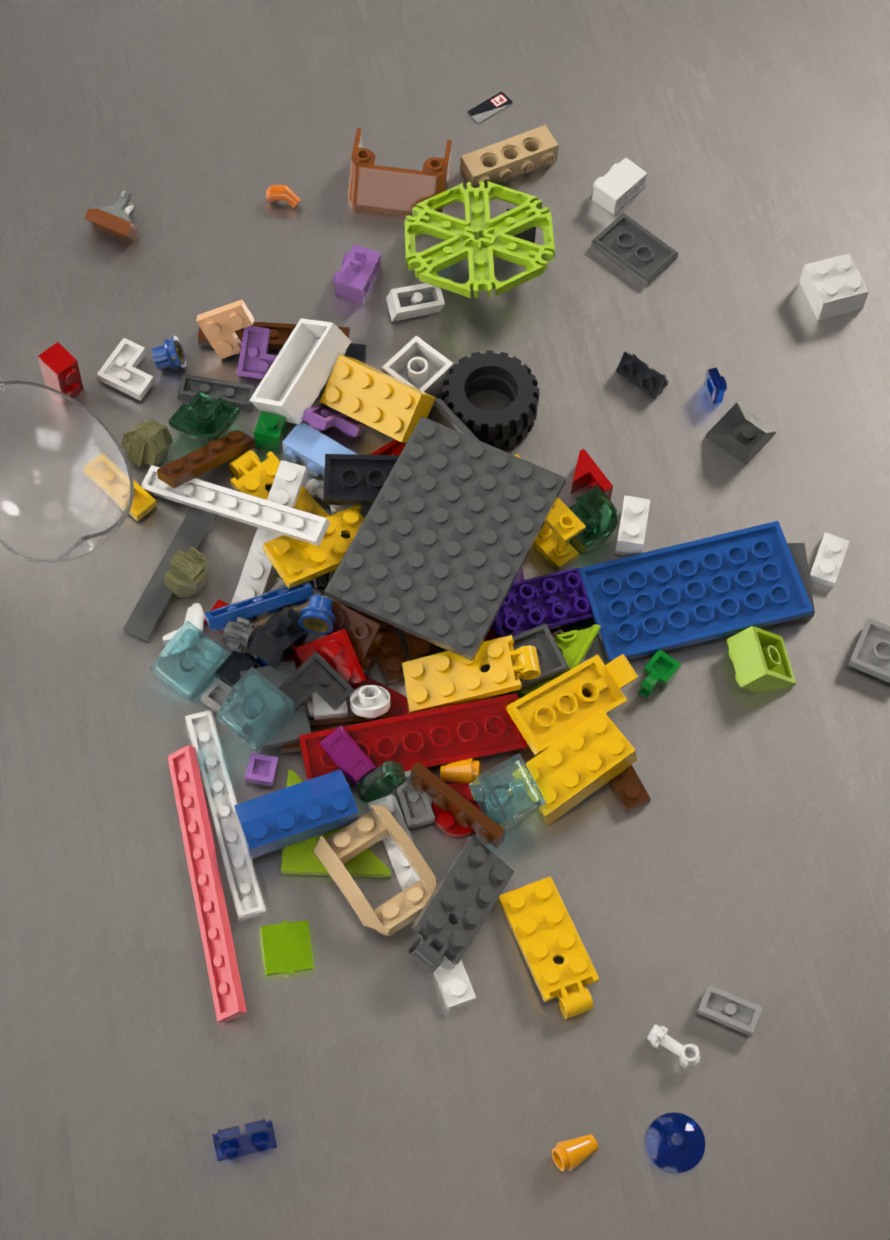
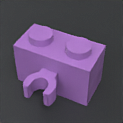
(357, 274)

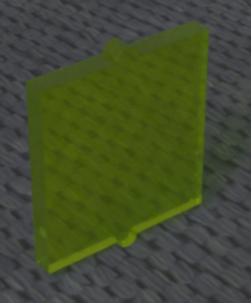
(287, 947)

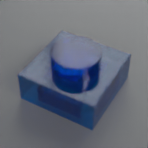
(715, 385)

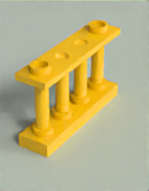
(556, 532)

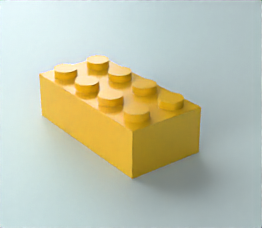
(375, 398)
(579, 764)

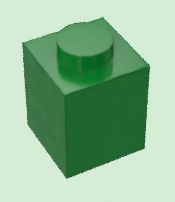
(270, 432)

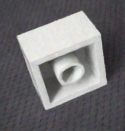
(833, 286)
(419, 367)

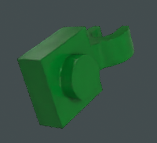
(658, 670)

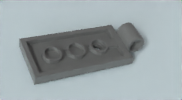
(468, 894)

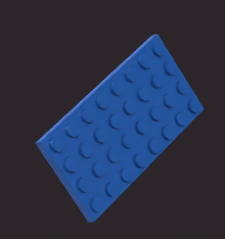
(695, 591)

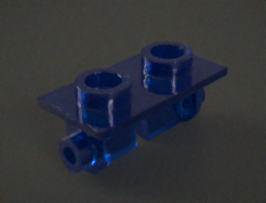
(231, 1144)

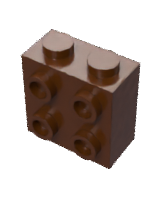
(363, 631)

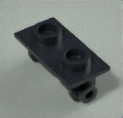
(641, 375)

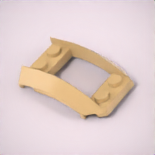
(357, 838)

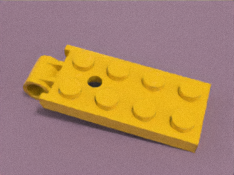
(255, 476)
(303, 561)
(453, 680)
(560, 705)
(545, 932)

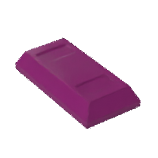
(347, 755)

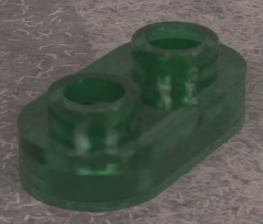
(381, 781)

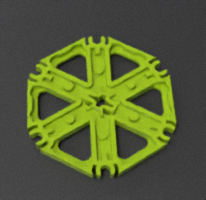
(461, 238)

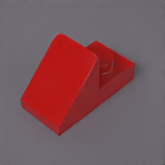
(590, 474)

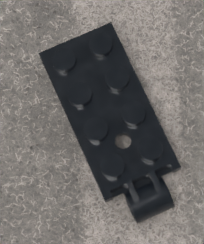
(355, 478)

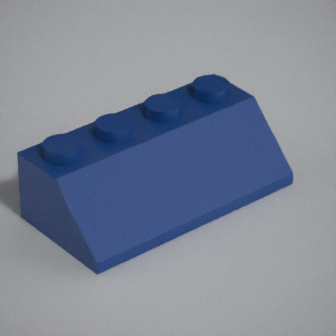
(297, 813)

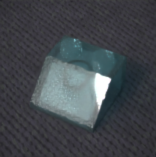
(189, 661)
(255, 709)
(507, 793)

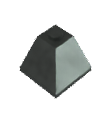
(741, 433)

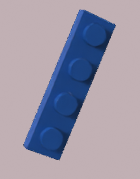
(250, 608)

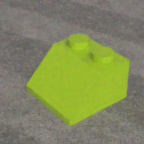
(760, 660)

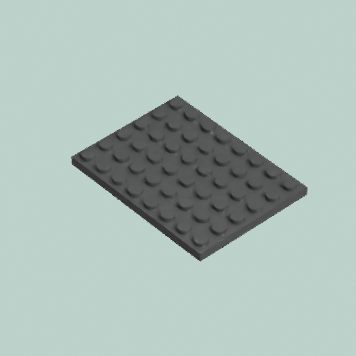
(446, 538)

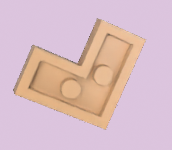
(220, 327)

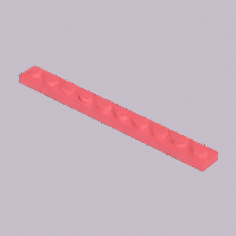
(206, 885)

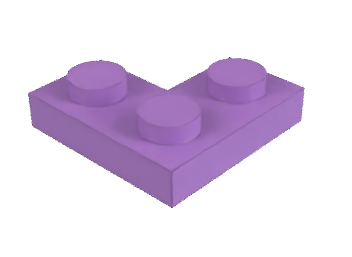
(253, 358)
(323, 417)

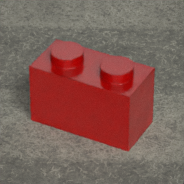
(61, 370)

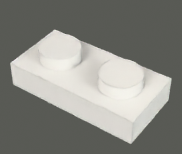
(829, 560)

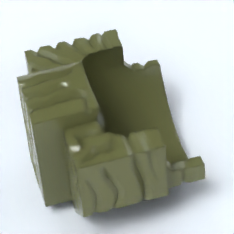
(147, 443)
(186, 573)

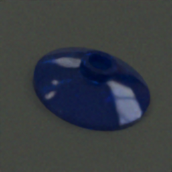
(665, 1153)

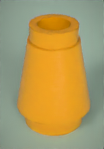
(461, 771)
(573, 1152)

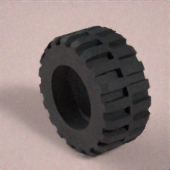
(495, 373)

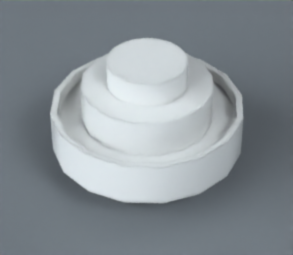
(370, 701)

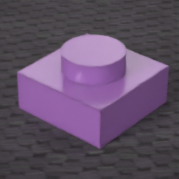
(261, 769)

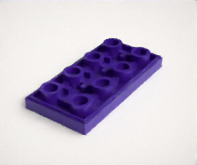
(547, 599)

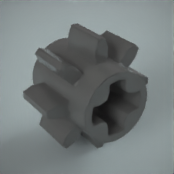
(238, 634)

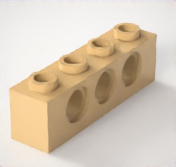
(509, 157)

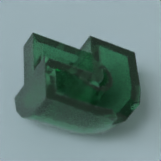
(204, 418)
(597, 515)

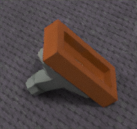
(115, 217)

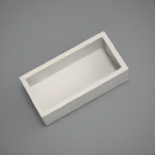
(300, 369)

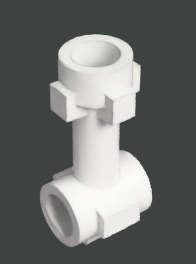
(316, 489)
(687, 1054)

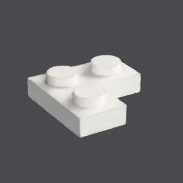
(122, 373)

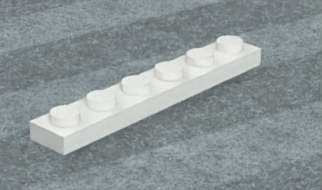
(258, 566)

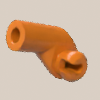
(282, 192)

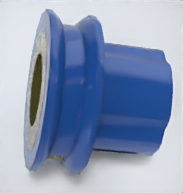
(169, 354)
(317, 616)

